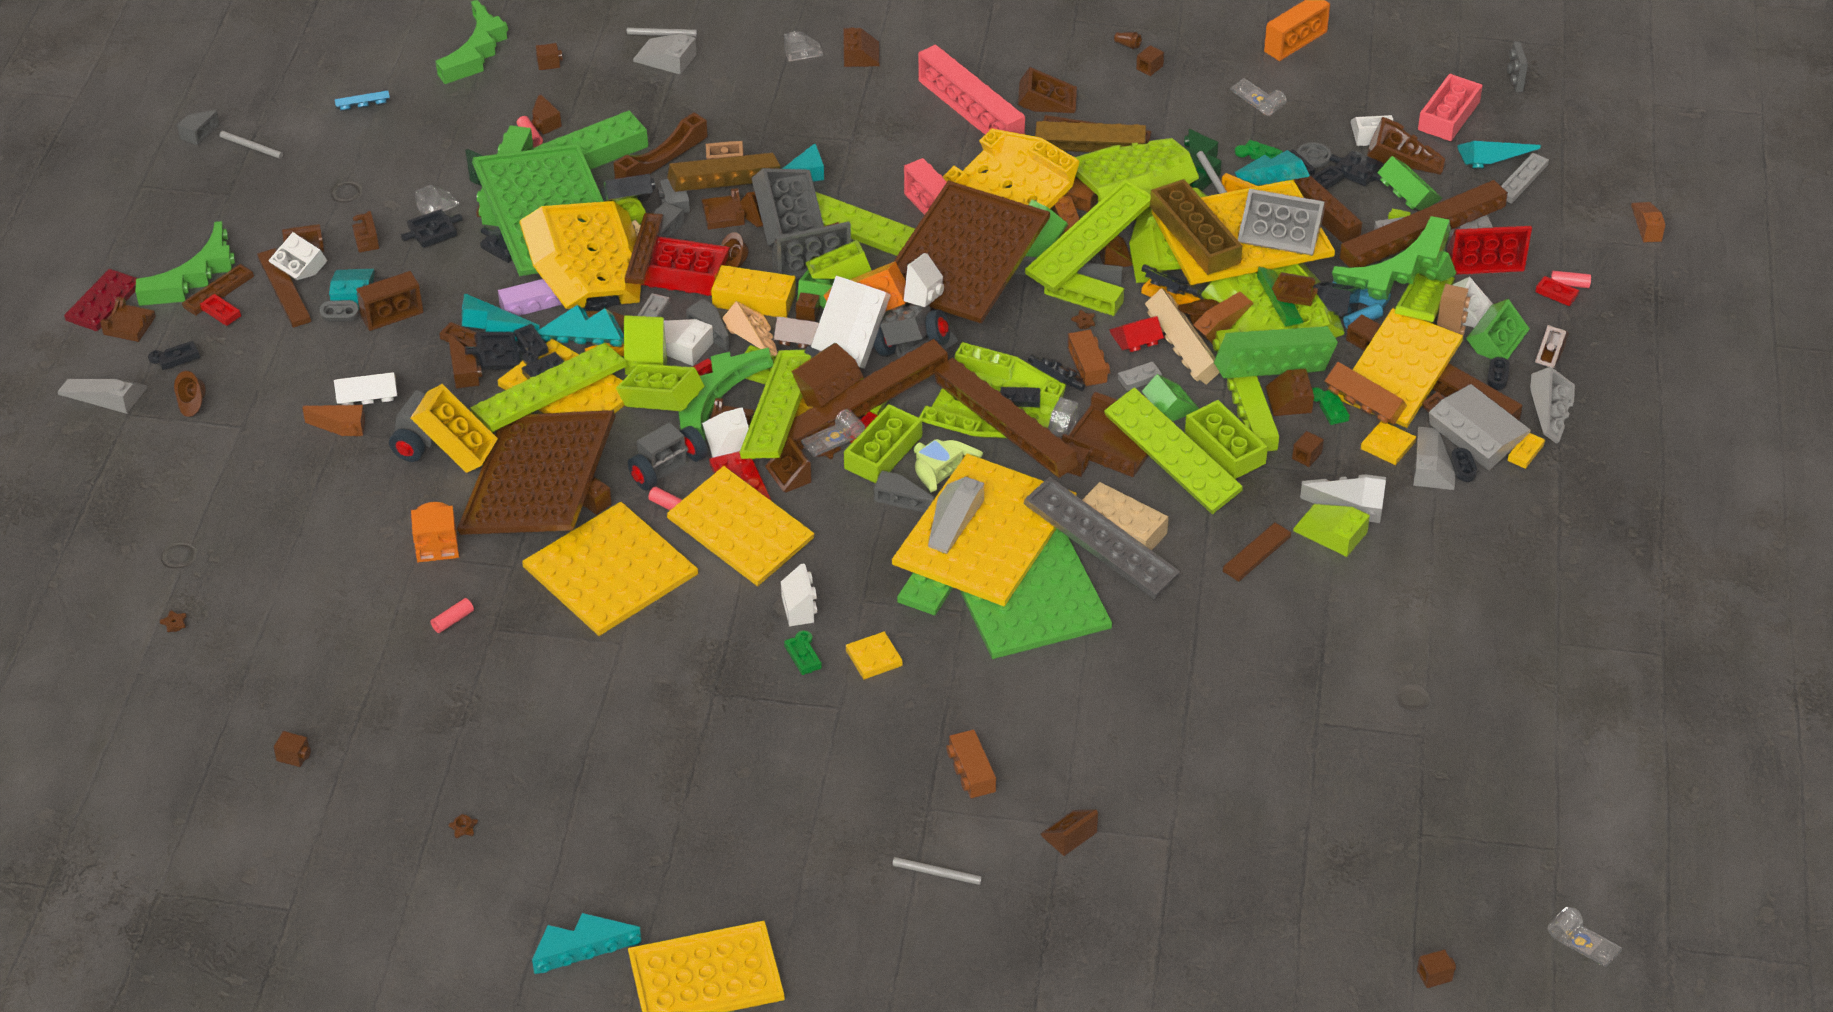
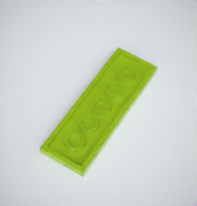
(1422, 298)

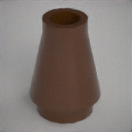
(1128, 39)

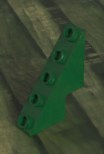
(1197, 142)

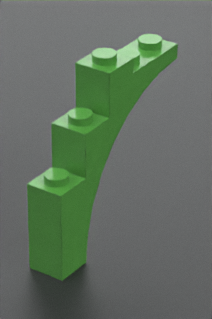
(481, 45)
(1402, 268)
(195, 273)
(726, 374)

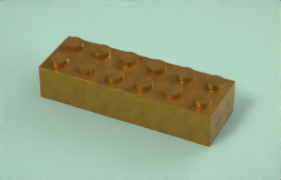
(1196, 226)

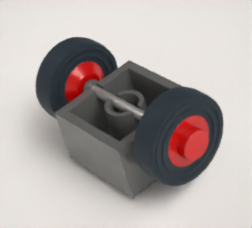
(911, 324)
(409, 439)
(664, 453)

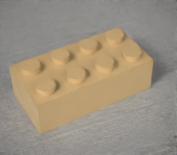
(1129, 514)

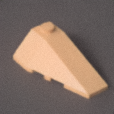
(750, 326)

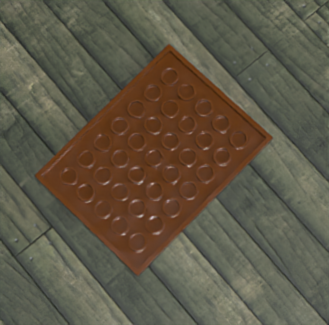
(974, 245)
(537, 473)

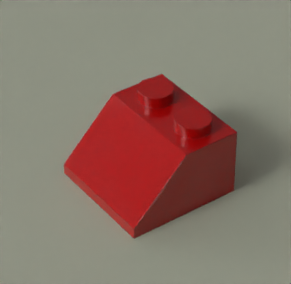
(1138, 333)

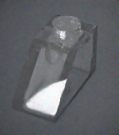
(801, 46)
(1063, 417)

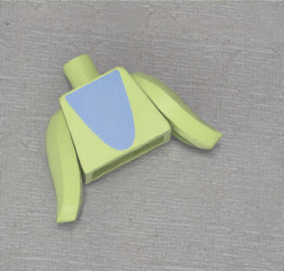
(940, 460)

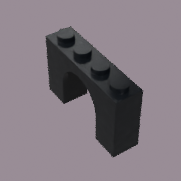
(629, 187)

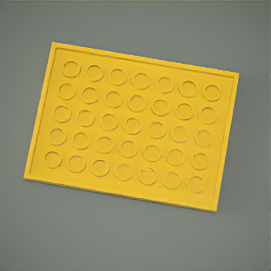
(1230, 209)
(996, 543)

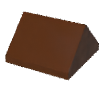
(1116, 253)
(792, 467)
(1072, 830)

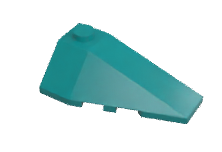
(1484, 153)

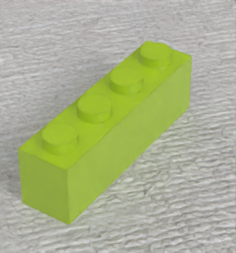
(1090, 294)

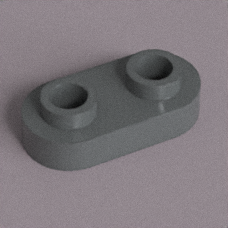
(339, 310)

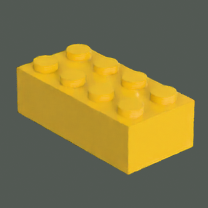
(759, 290)
(454, 428)

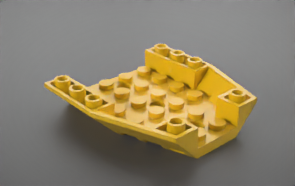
(1024, 161)
(561, 256)

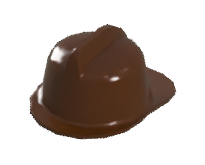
(738, 249)
(1197, 308)
(189, 393)

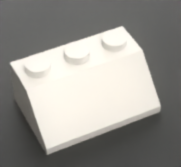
(366, 389)

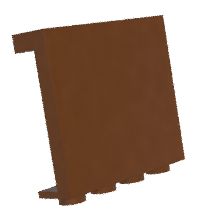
(1105, 440)

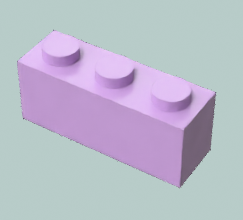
(527, 298)

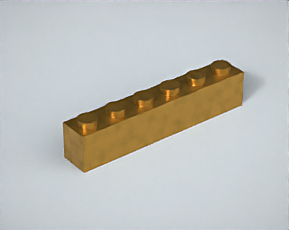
(1089, 136)
(719, 171)

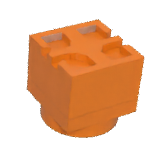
(434, 532)

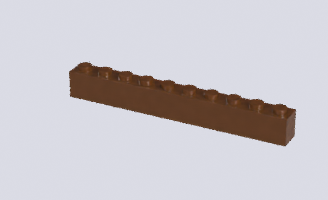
(1405, 231)
(1452, 379)
(872, 390)
(1006, 417)

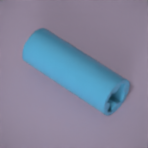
(1372, 312)

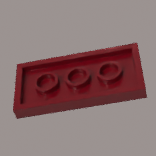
(100, 299)

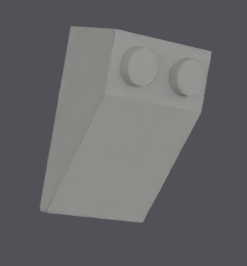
(668, 53)

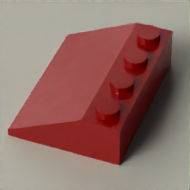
(1489, 249)
(685, 265)

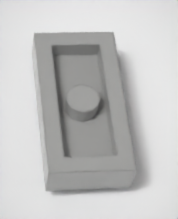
(1138, 375)

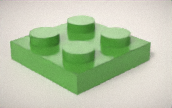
(924, 594)

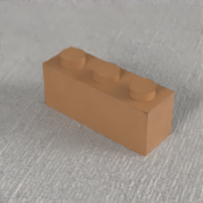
(1452, 309)

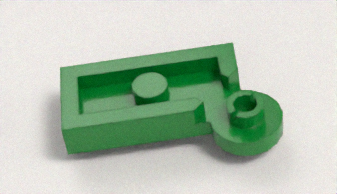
(1256, 150)
(1331, 406)
(802, 652)

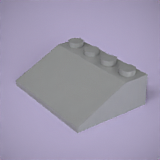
(1281, 222)
(1477, 425)

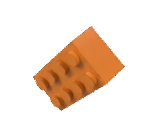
(1296, 28)
(887, 279)

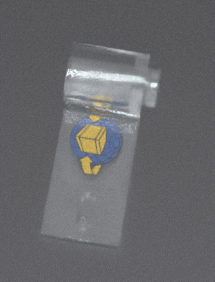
(1259, 99)
(846, 429)
(1569, 930)

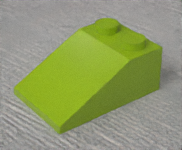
(844, 262)
(644, 341)
(1334, 527)

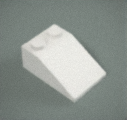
(687, 339)

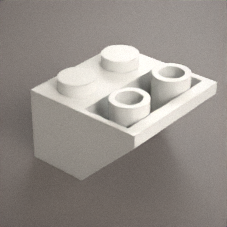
(1365, 127)
(298, 258)
(799, 596)

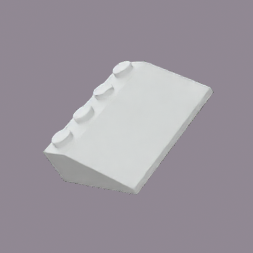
(851, 318)

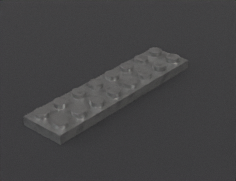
(1101, 537)

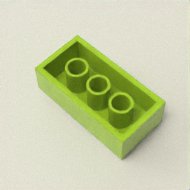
(660, 387)
(1226, 439)
(883, 443)

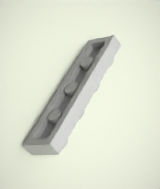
(1524, 176)

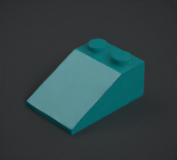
(345, 283)

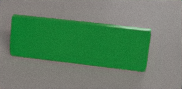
(1287, 311)

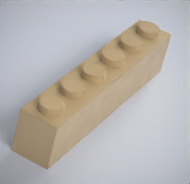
(1183, 336)

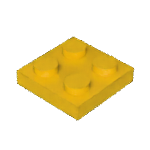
(1388, 442)
(873, 655)

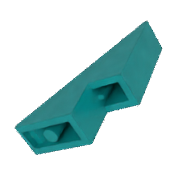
(809, 160)
(1278, 169)
(489, 317)
(578, 327)
(589, 939)

